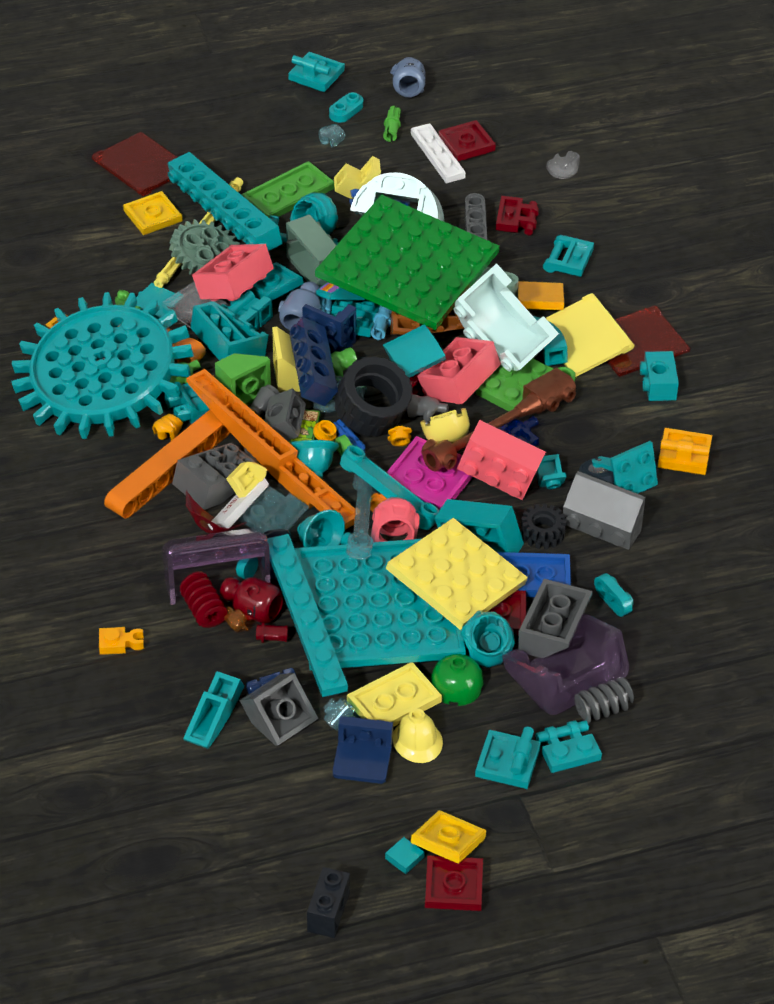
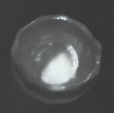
(565, 166)

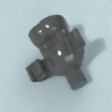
(425, 407)

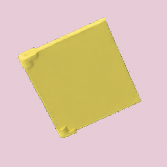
(590, 334)

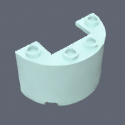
(398, 187)
(496, 315)

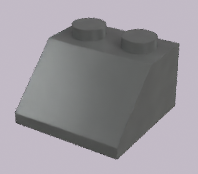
(279, 708)

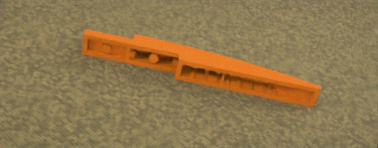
(268, 447)

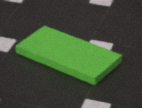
(284, 191)

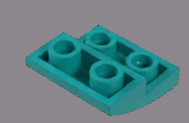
(364, 314)
(415, 351)

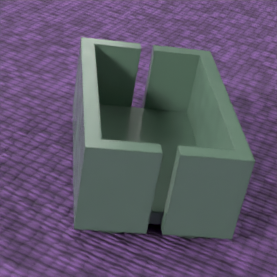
(308, 246)

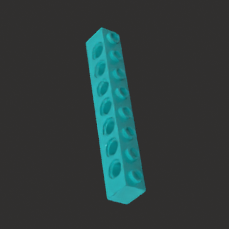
(223, 202)

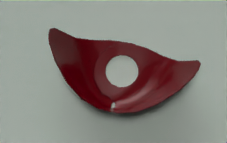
(203, 518)

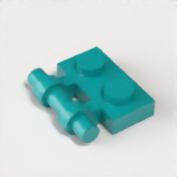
(571, 752)

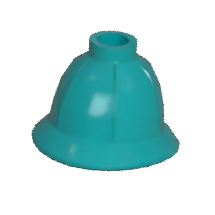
(316, 454)
(322, 529)

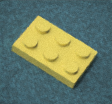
(395, 695)

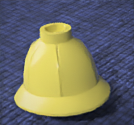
(417, 737)

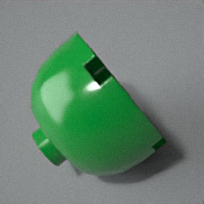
(457, 679)

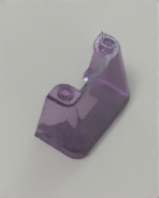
(591, 659)

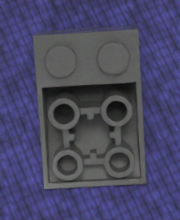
(206, 474)

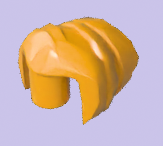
(167, 424)

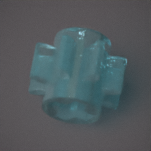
(336, 709)

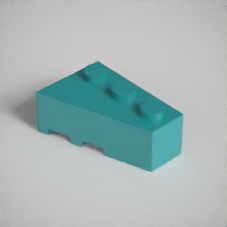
(489, 522)

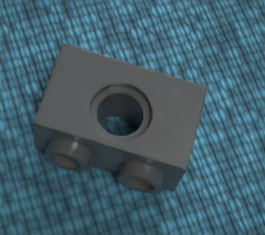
(285, 413)

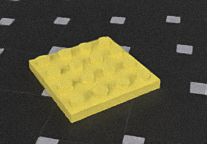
(456, 573)

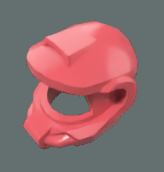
(394, 518)

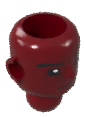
(254, 598)

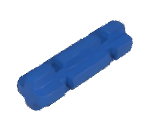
(342, 429)

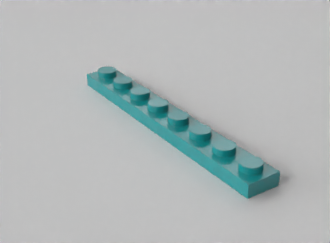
(306, 617)

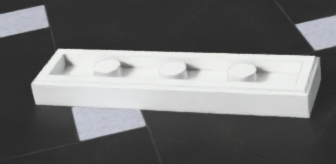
(438, 153)

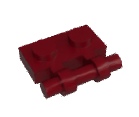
(510, 217)

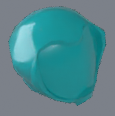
(320, 208)
(488, 638)

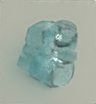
(332, 132)

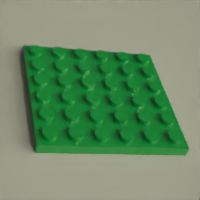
(407, 261)

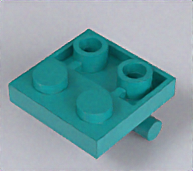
(315, 71)
(508, 758)

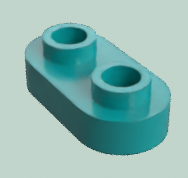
(346, 107)
(613, 594)

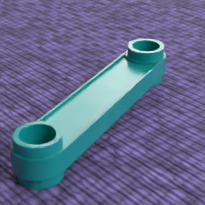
(355, 461)

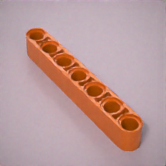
(160, 469)

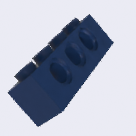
(313, 361)

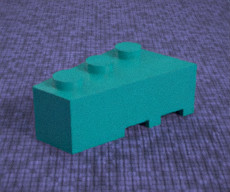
(224, 333)

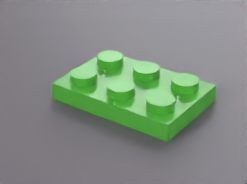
(506, 387)

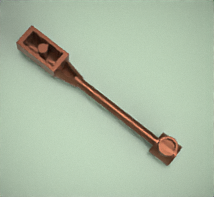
(538, 396)

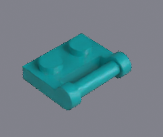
(574, 259)

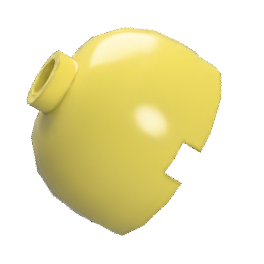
(447, 426)

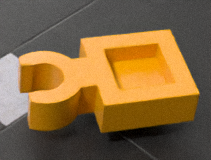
(116, 640)

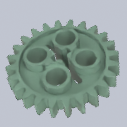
(198, 244)

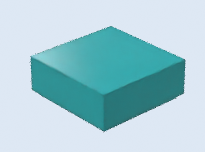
(404, 855)

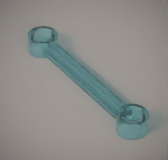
(359, 542)

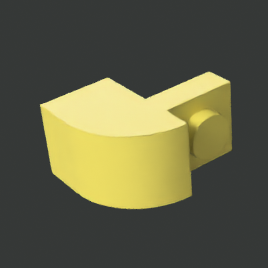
(353, 178)

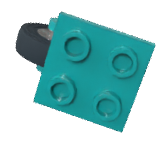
(629, 470)

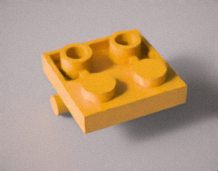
(684, 451)

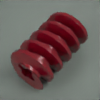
(203, 600)

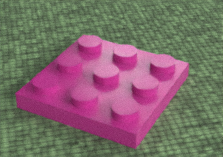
(424, 483)

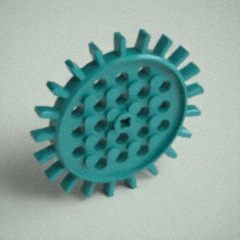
(98, 349)

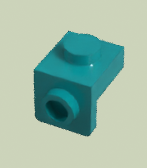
(550, 472)

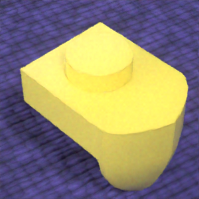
(246, 477)

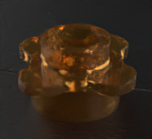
(236, 619)

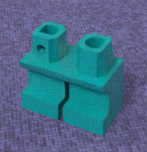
(251, 309)
(191, 405)

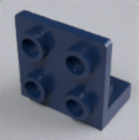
(339, 329)

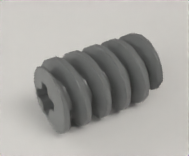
(603, 698)

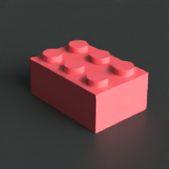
(233, 272)
(463, 371)
(501, 460)

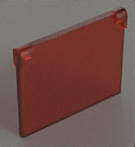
(137, 162)
(648, 333)

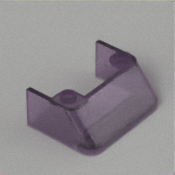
(215, 549)

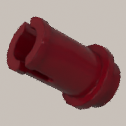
(271, 633)

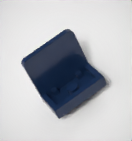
(363, 749)

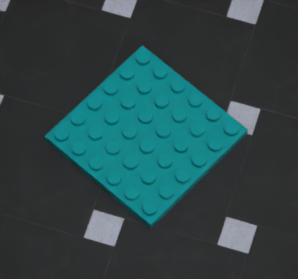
(373, 613)

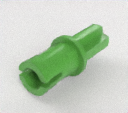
(392, 124)

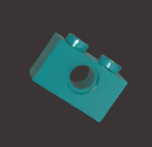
(660, 376)

